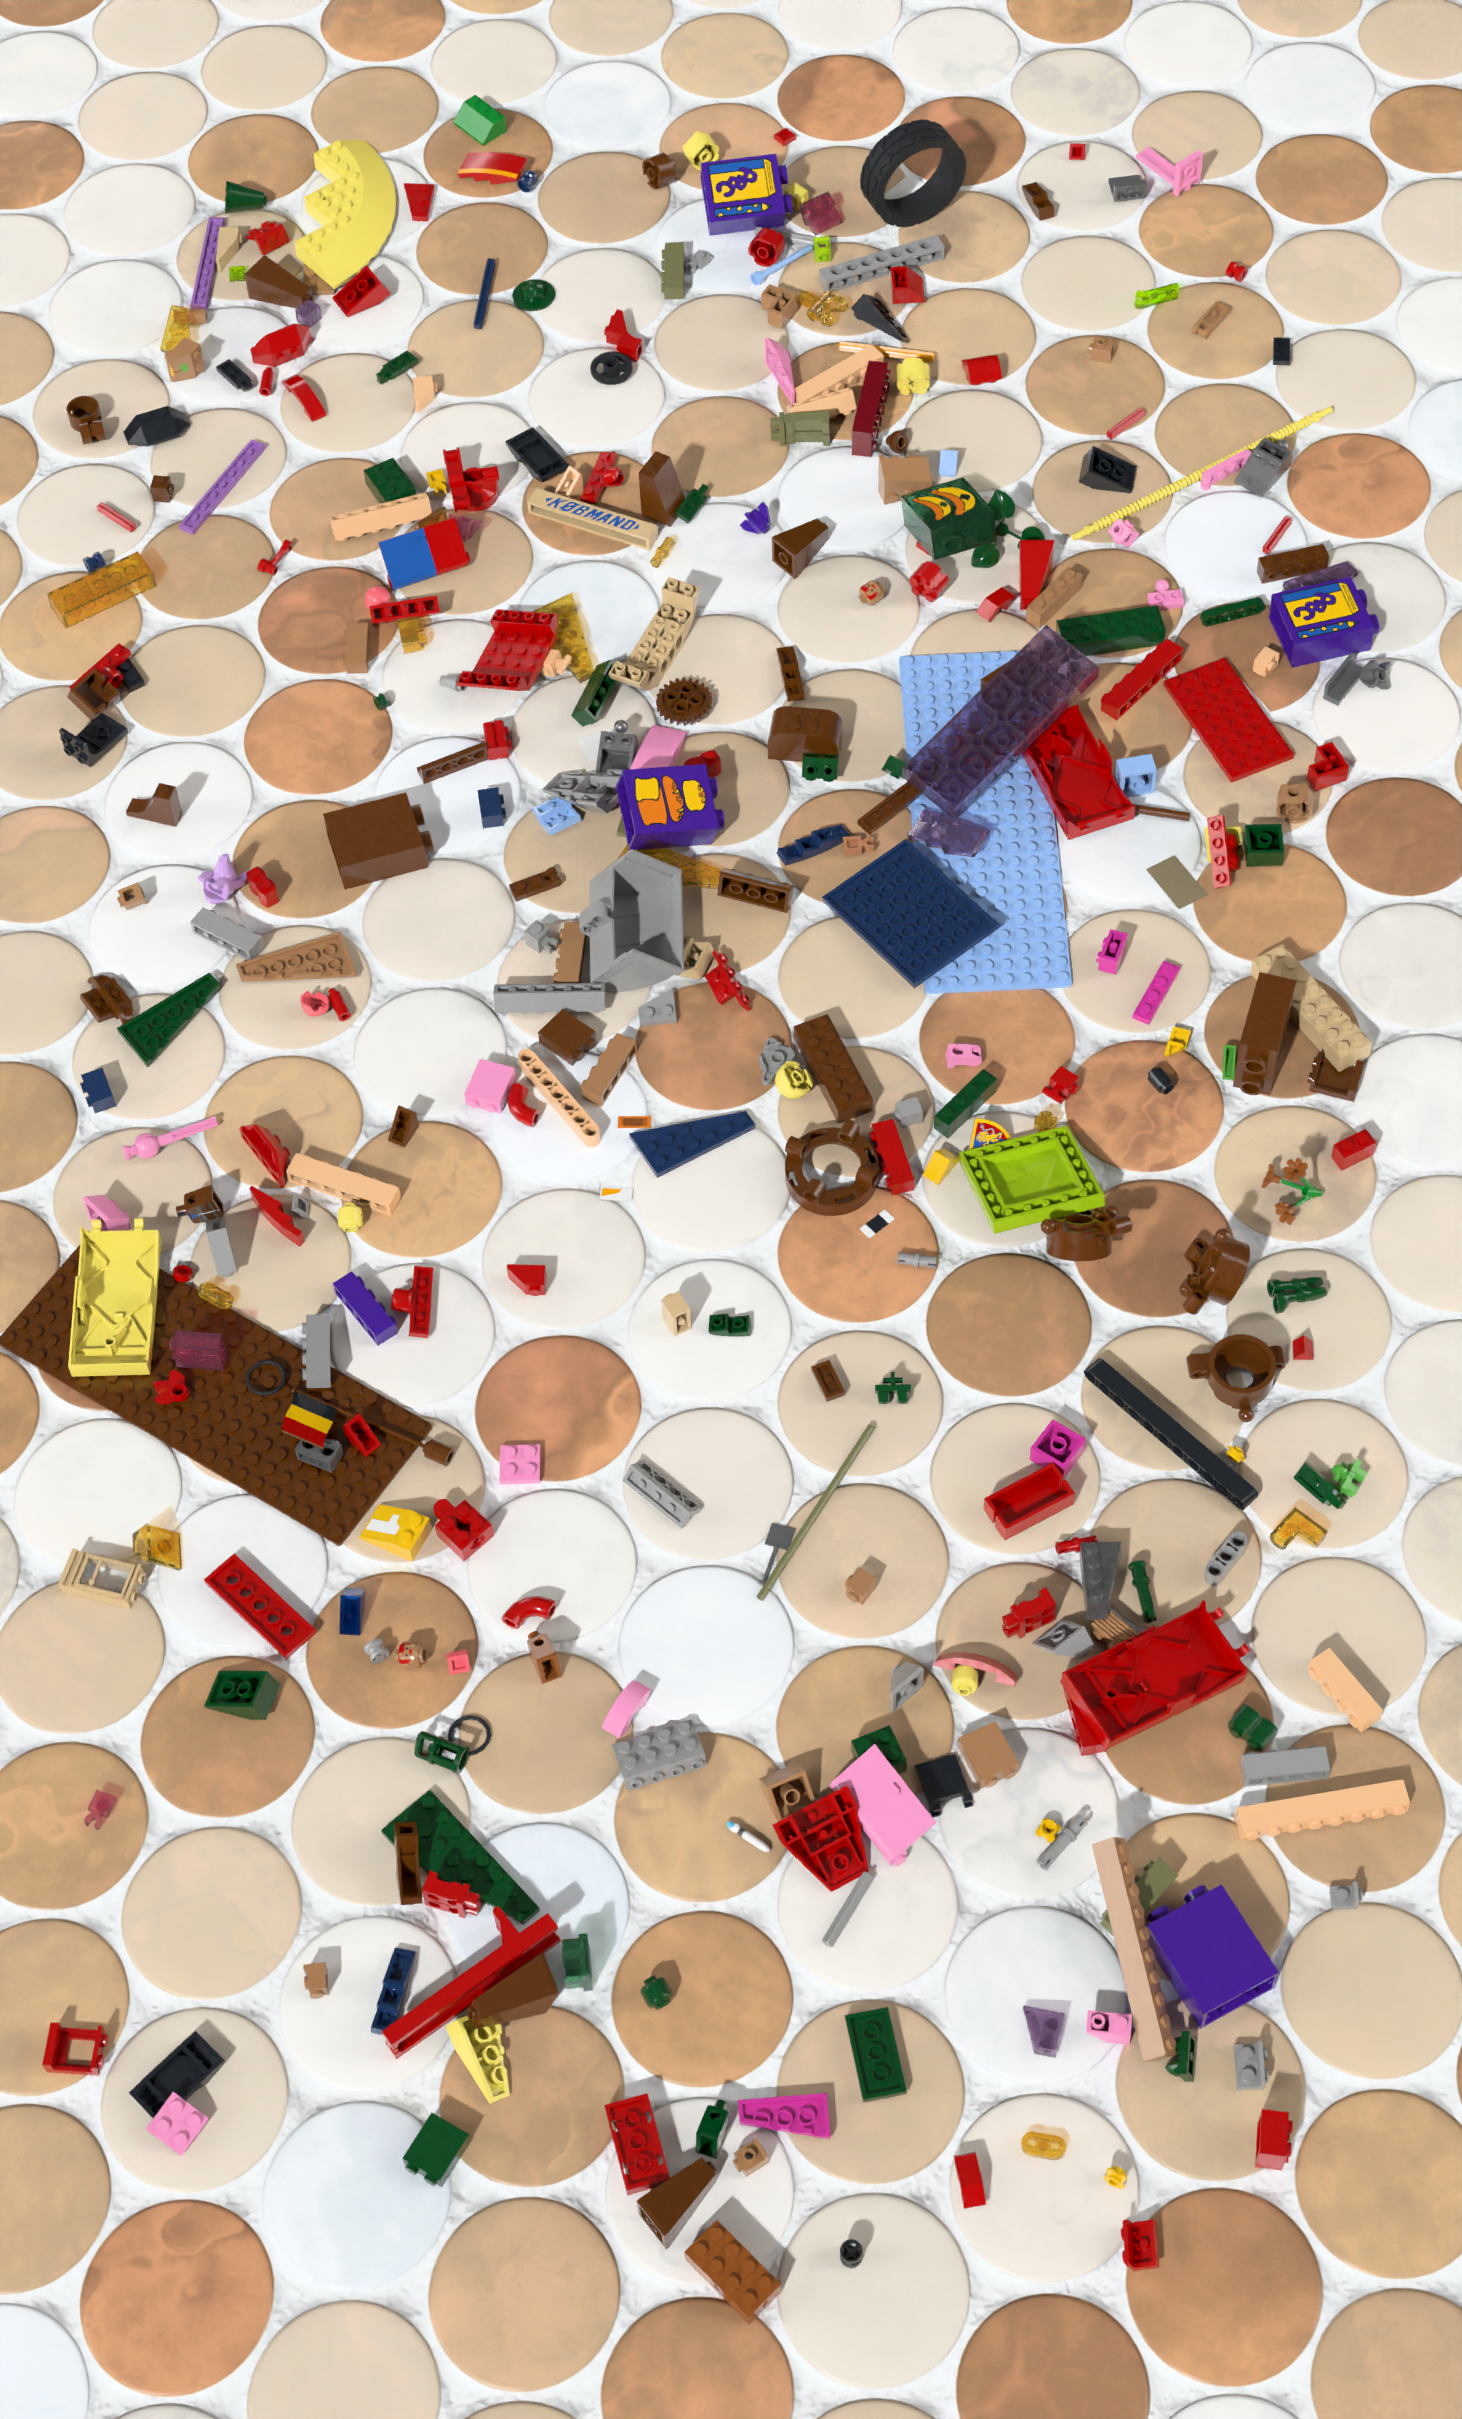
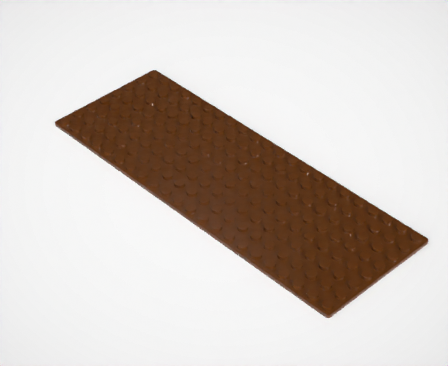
(222, 1419)

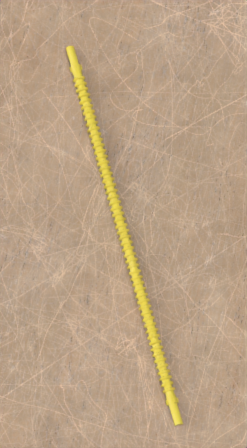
(1195, 476)

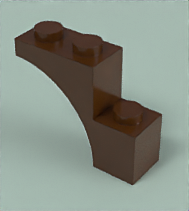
(407, 1863)

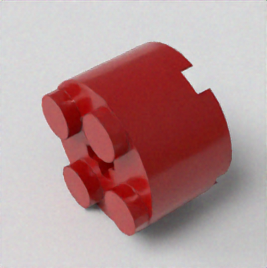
(767, 247)
(928, 581)

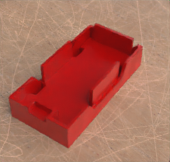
(637, 2144)

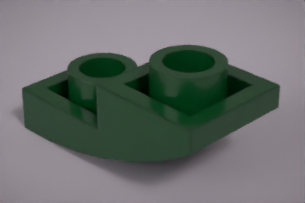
(729, 1326)

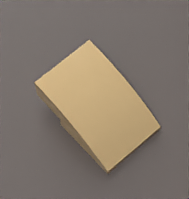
(696, 958)

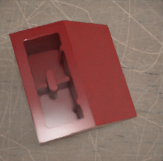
(906, 286)

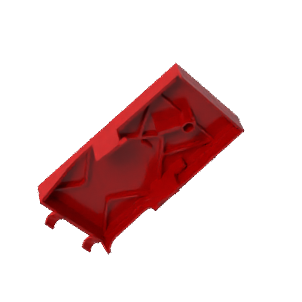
(1155, 1675)

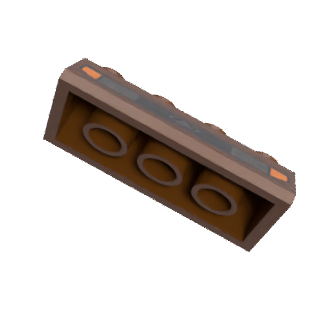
(755, 890)

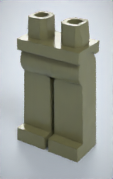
(801, 427)

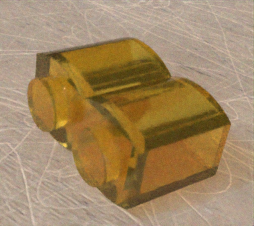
(410, 635)

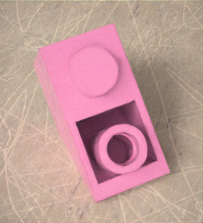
(1109, 2026)

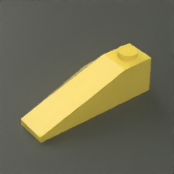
(482, 2055)

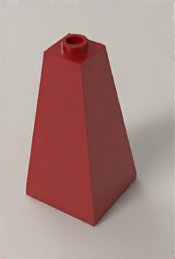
(1034, 569)

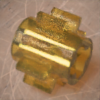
(1045, 1121)

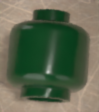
(656, 1992)

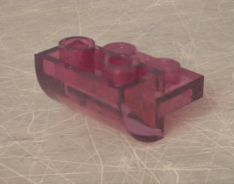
(820, 213)

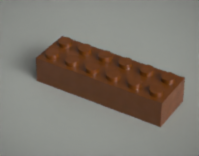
(833, 1068)

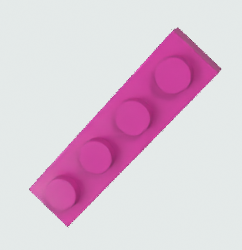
(1156, 992)

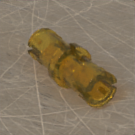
(662, 552)

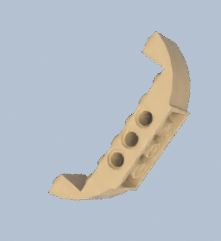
(661, 638)

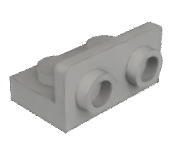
(1250, 2066)

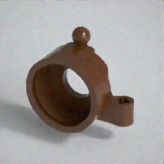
(1084, 1234)
(1215, 1270)
(1238, 1352)

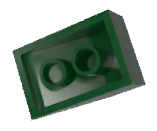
(243, 1694)

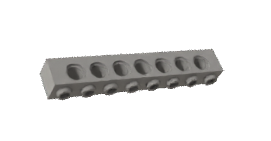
(880, 263)

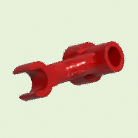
(270, 567)

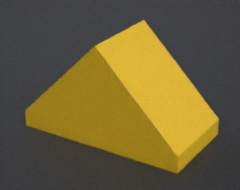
(940, 1165)

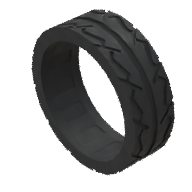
(892, 152)

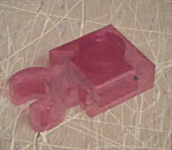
(100, 1805)

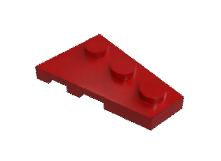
(419, 200)

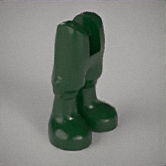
(1304, 1290)

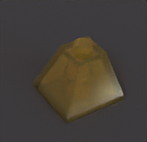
(158, 1546)

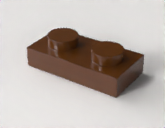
(828, 1380)

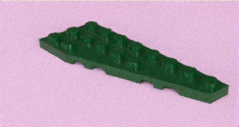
(458, 1857)

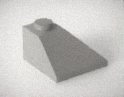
(1066, 1639)
(905, 1682)

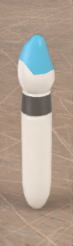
(736, 1828)

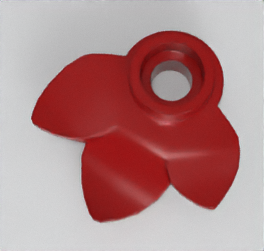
(168, 1389)

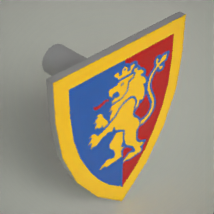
(986, 1133)

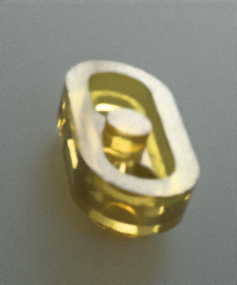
(215, 1295)
(1043, 2146)

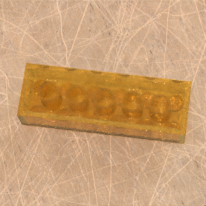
(101, 589)

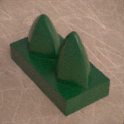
(1185, 2064)

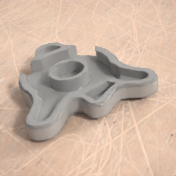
(773, 1057)

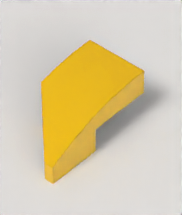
(1178, 1041)

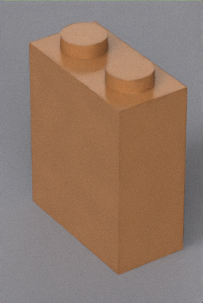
(988, 1755)

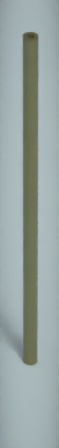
(815, 1512)

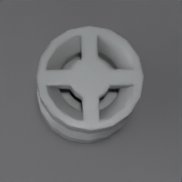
(376, 1651)

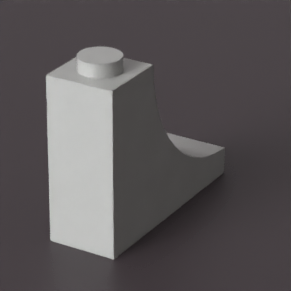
(221, 1247)

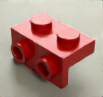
(1140, 2244)

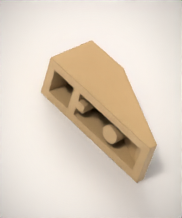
(228, 245)

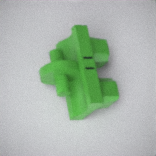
(1347, 1474)

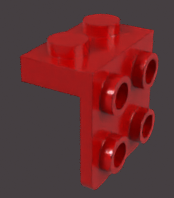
(268, 236)

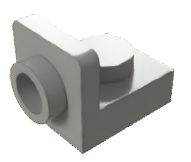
(1345, 1896)

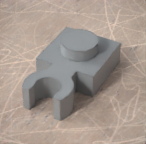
(697, 260)

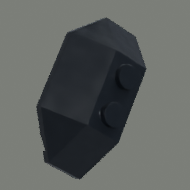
(156, 426)

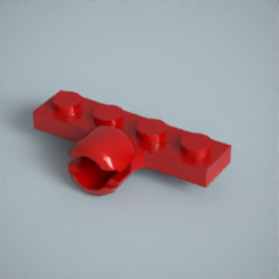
(602, 476)
(108, 666)
(416, 1301)

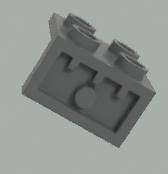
(1127, 188)

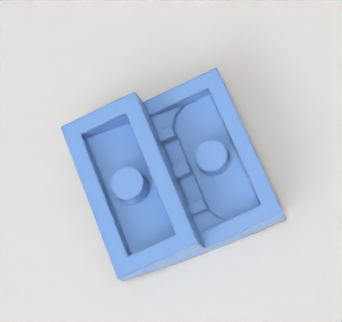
(556, 815)

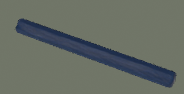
(484, 293)

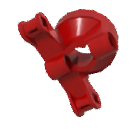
(473, 488)

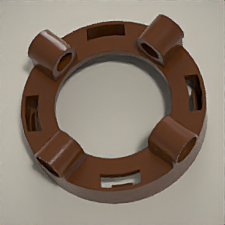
(813, 1194)

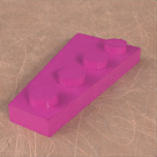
(789, 2114)

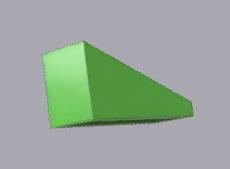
(1229, 1055)

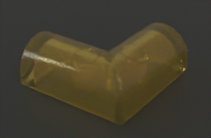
(1295, 1525)

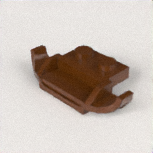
(107, 1000)

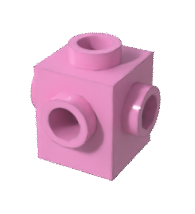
(1123, 532)

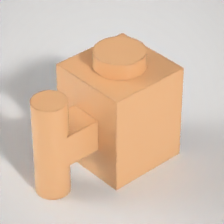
(555, 664)

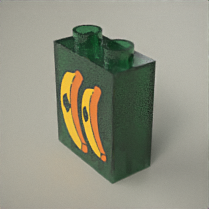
(949, 518)

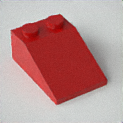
(361, 293)

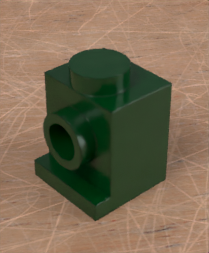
(894, 765)

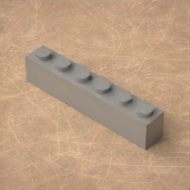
(549, 998)

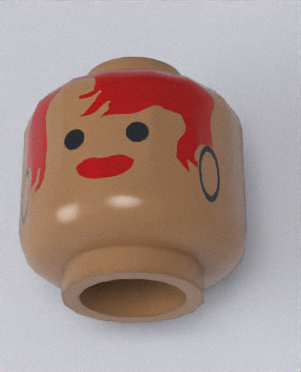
(871, 593)
(411, 1655)

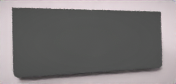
(1342, 681)

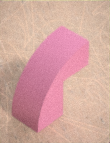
(626, 1705)

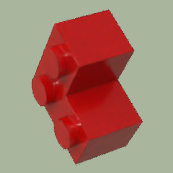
(1328, 767)

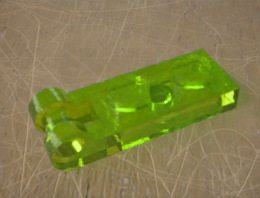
(1156, 296)

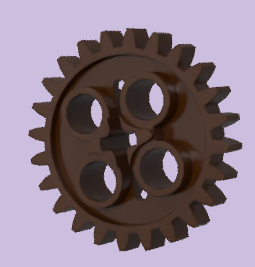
(684, 701)

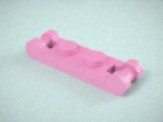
(1224, 469)

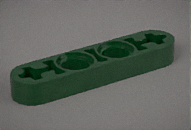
(1214, 616)

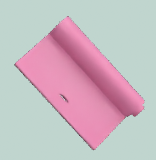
(885, 1805)

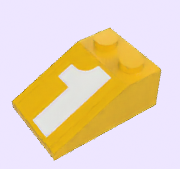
(397, 1530)

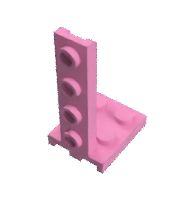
(1179, 176)

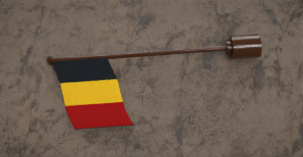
(313, 1418)

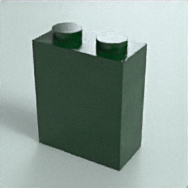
(436, 2150)

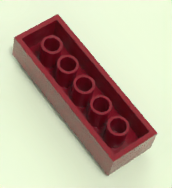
(870, 408)

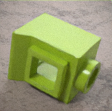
(822, 254)

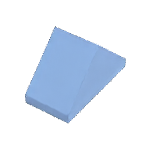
(948, 463)

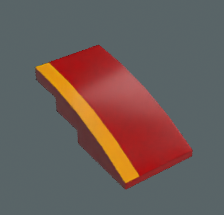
(492, 166)

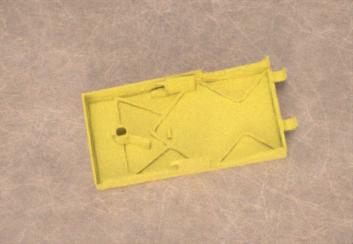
(115, 1301)

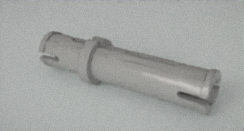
(1058, 1846)

